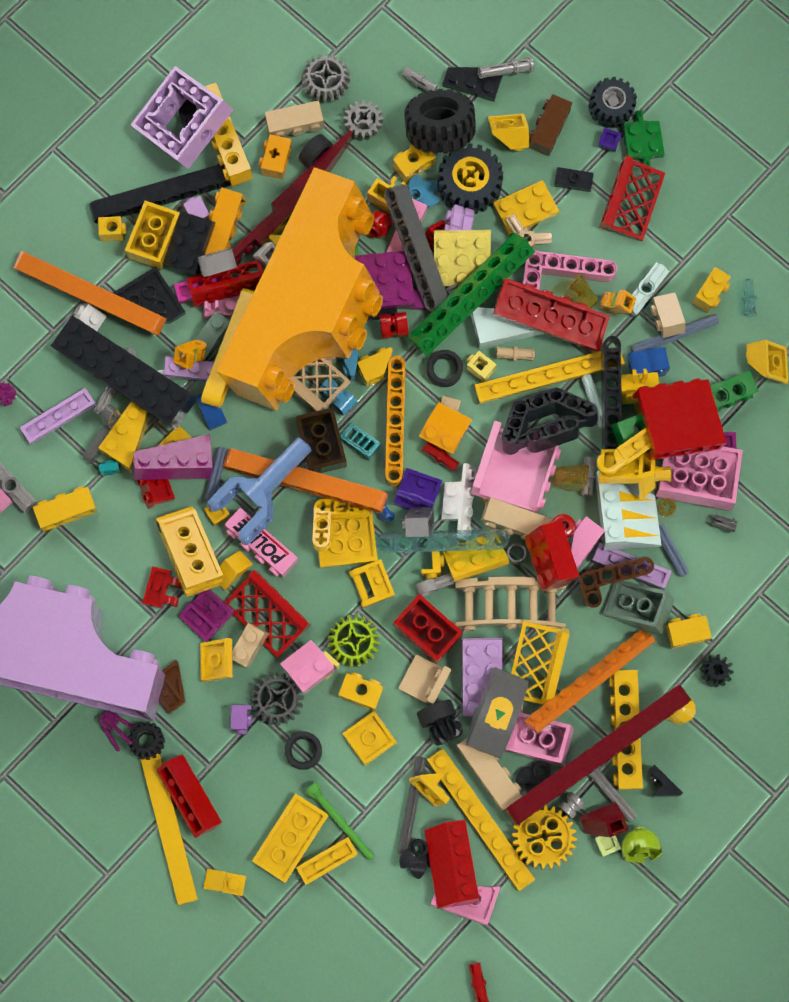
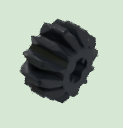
(709, 669)
(445, 730)

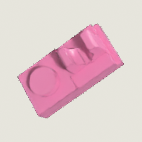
(224, 307)

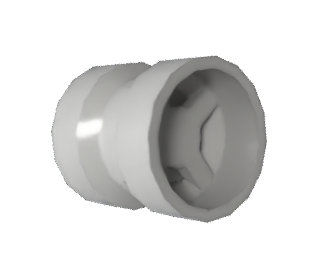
(571, 805)

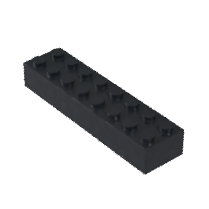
(124, 372)

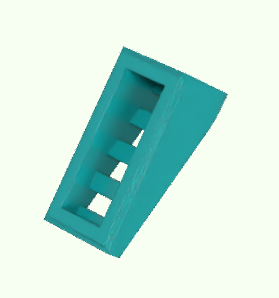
(367, 454)

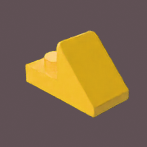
(428, 787)
(224, 882)

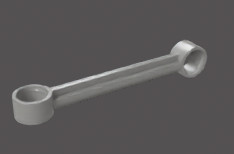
(432, 585)

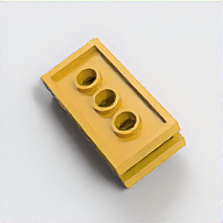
(189, 551)

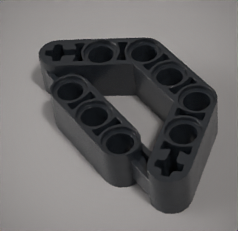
(575, 412)

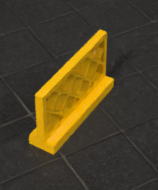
(556, 660)

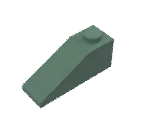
(213, 333)

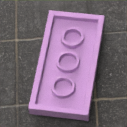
(478, 659)

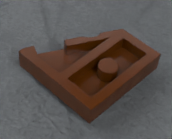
(172, 692)

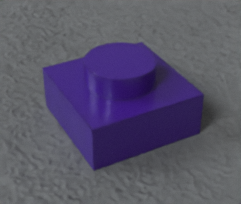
(609, 139)

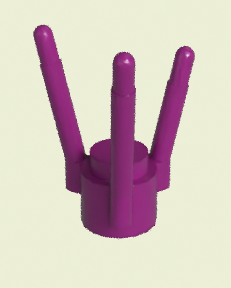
(110, 722)

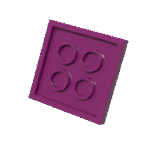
(396, 266)

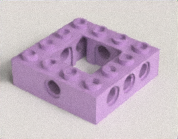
(164, 105)

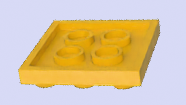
(351, 541)

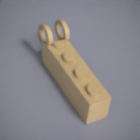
(511, 518)
(491, 775)

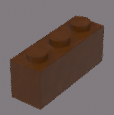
(549, 124)

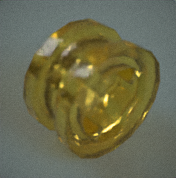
(662, 510)

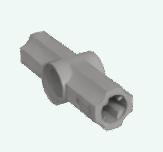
(19, 494)

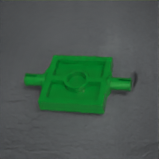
(643, 139)

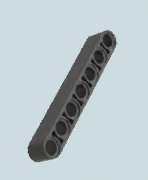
(415, 246)

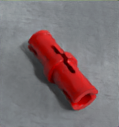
(440, 456)
(478, 982)

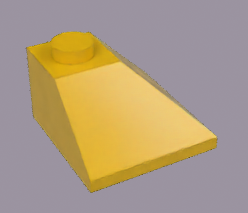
(511, 130)
(768, 360)

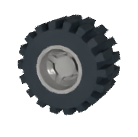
(612, 102)

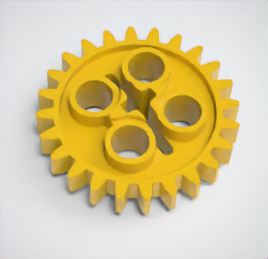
(548, 855)

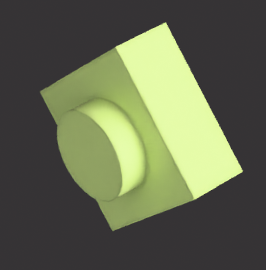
(607, 845)

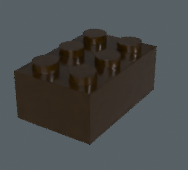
(323, 436)

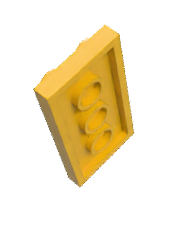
(290, 838)

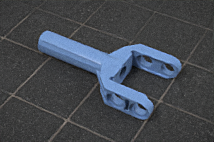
(260, 489)

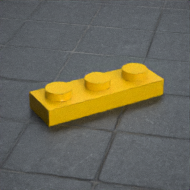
(327, 861)

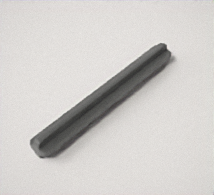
(411, 806)

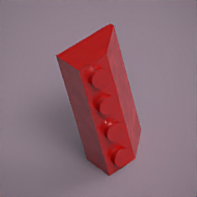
(451, 864)

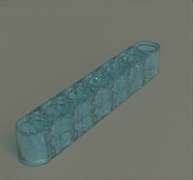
(450, 535)

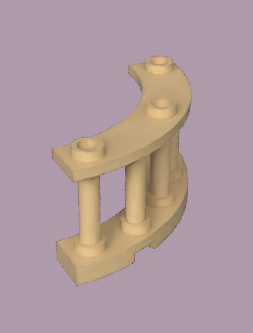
(510, 585)

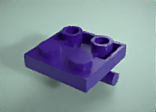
(417, 490)

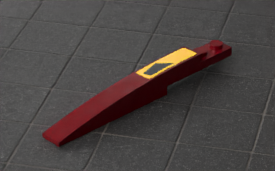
(286, 201)

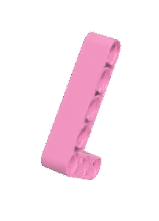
(561, 269)

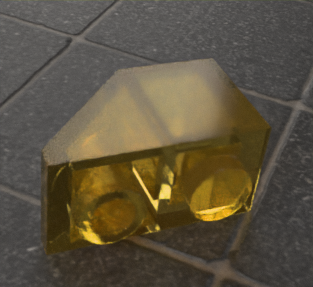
(571, 477)

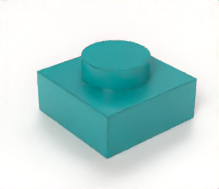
(109, 467)

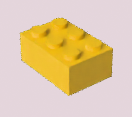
(152, 235)

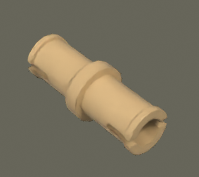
(515, 353)

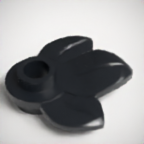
(530, 777)
(415, 860)

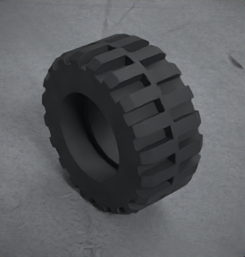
(440, 121)

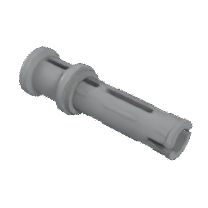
(514, 66)

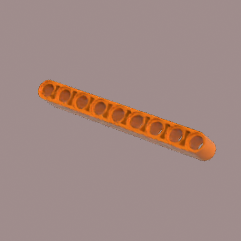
(90, 293)
(309, 482)

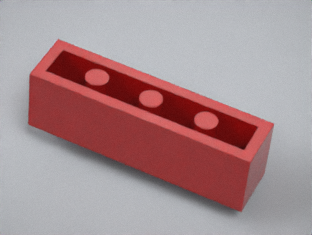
(189, 796)

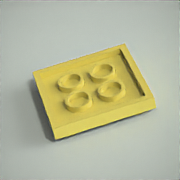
(460, 253)

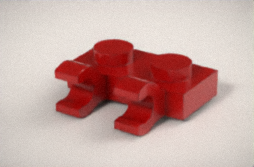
(157, 588)

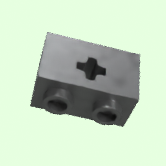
(419, 522)

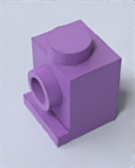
(240, 718)

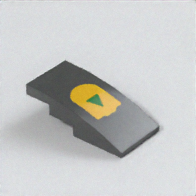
(497, 713)

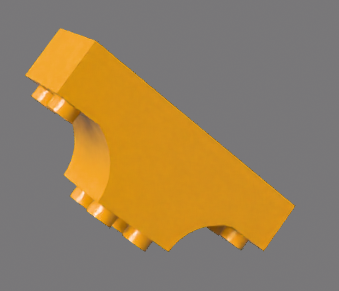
(309, 296)

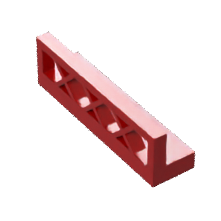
(227, 286)

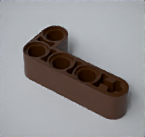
(617, 577)

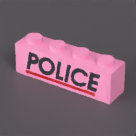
(265, 546)

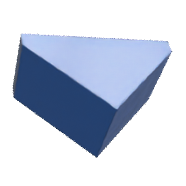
(213, 415)

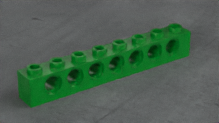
(470, 294)
(743, 383)

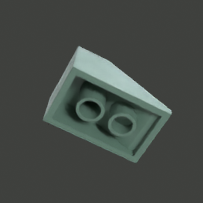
(639, 606)

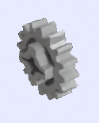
(363, 127)

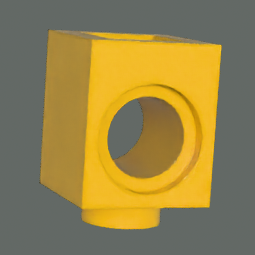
(107, 222)

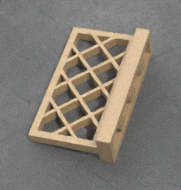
(306, 394)

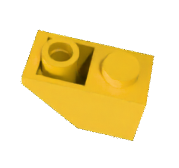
(374, 367)

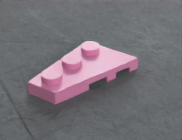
(478, 912)

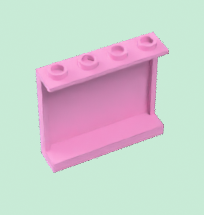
(516, 477)

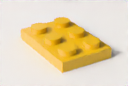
(529, 205)
(473, 562)

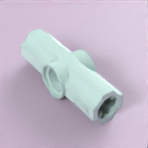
(652, 280)

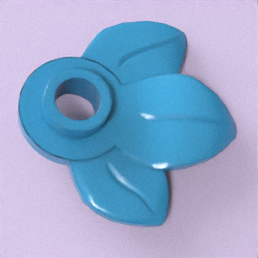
(424, 190)

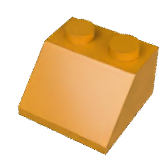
(445, 428)

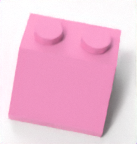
(307, 667)

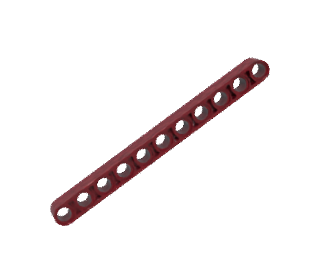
(598, 754)

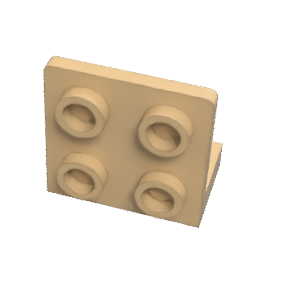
(424, 680)

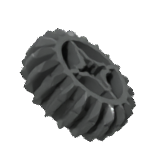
(267, 686)

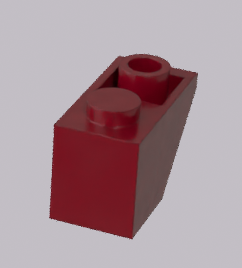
(604, 821)

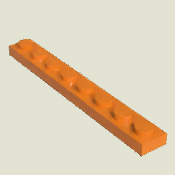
(589, 681)

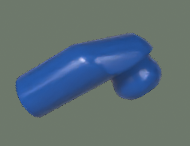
(386, 515)

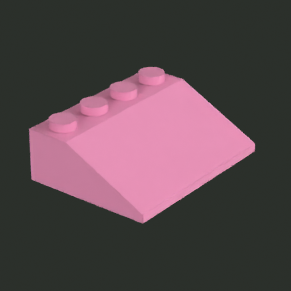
(703, 478)

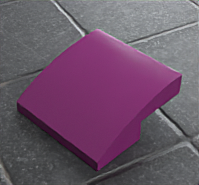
(207, 614)

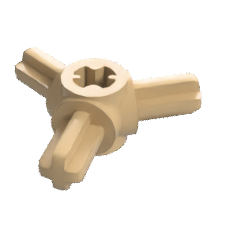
(533, 238)

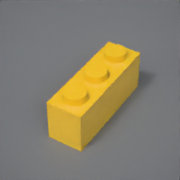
(64, 508)

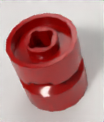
(399, 321)

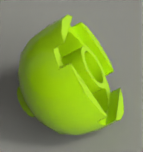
(641, 844)

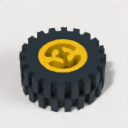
(477, 192)

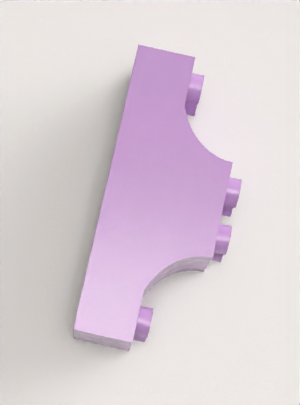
(58, 650)

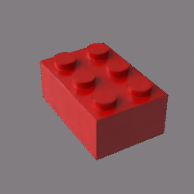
(551, 556)
(427, 629)

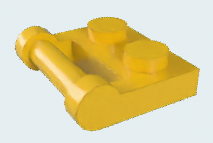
(378, 581)

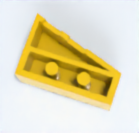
(126, 436)

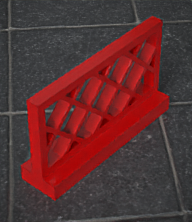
(619, 190)
(278, 601)

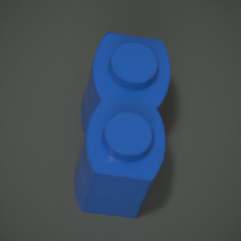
(653, 360)

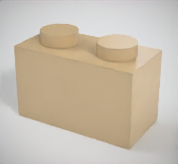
(668, 315)
(249, 645)

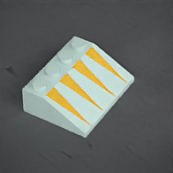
(626, 517)

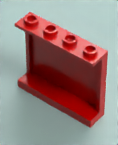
(680, 418)

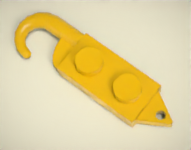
(626, 452)

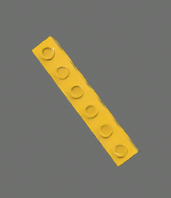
(237, 172)
(628, 679)

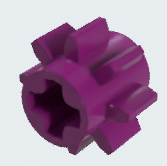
(7, 394)

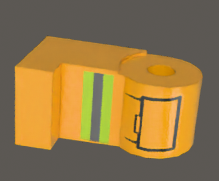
(614, 302)
(192, 352)

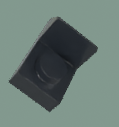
(667, 787)

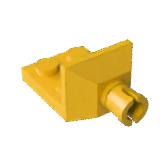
(639, 471)

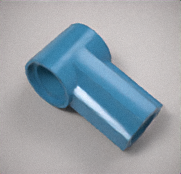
(344, 400)

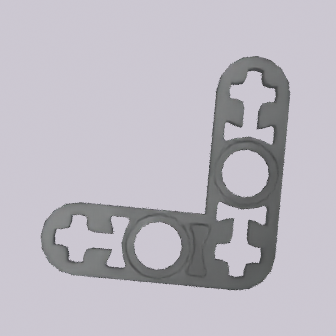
(109, 418)

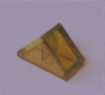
(580, 291)

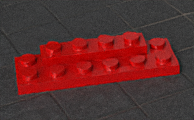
(551, 314)

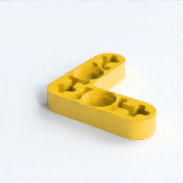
(327, 516)

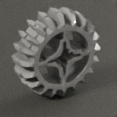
(312, 75)

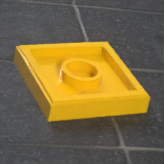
(216, 660)
(369, 738)

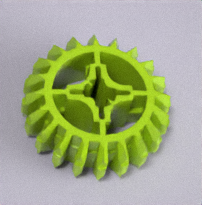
(345, 641)

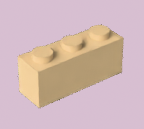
(295, 119)

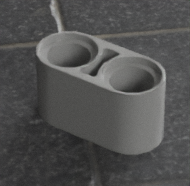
(217, 262)

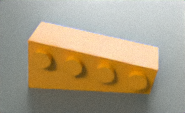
(225, 214)

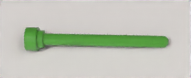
(315, 792)

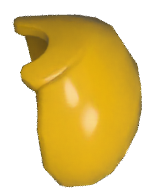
(684, 714)

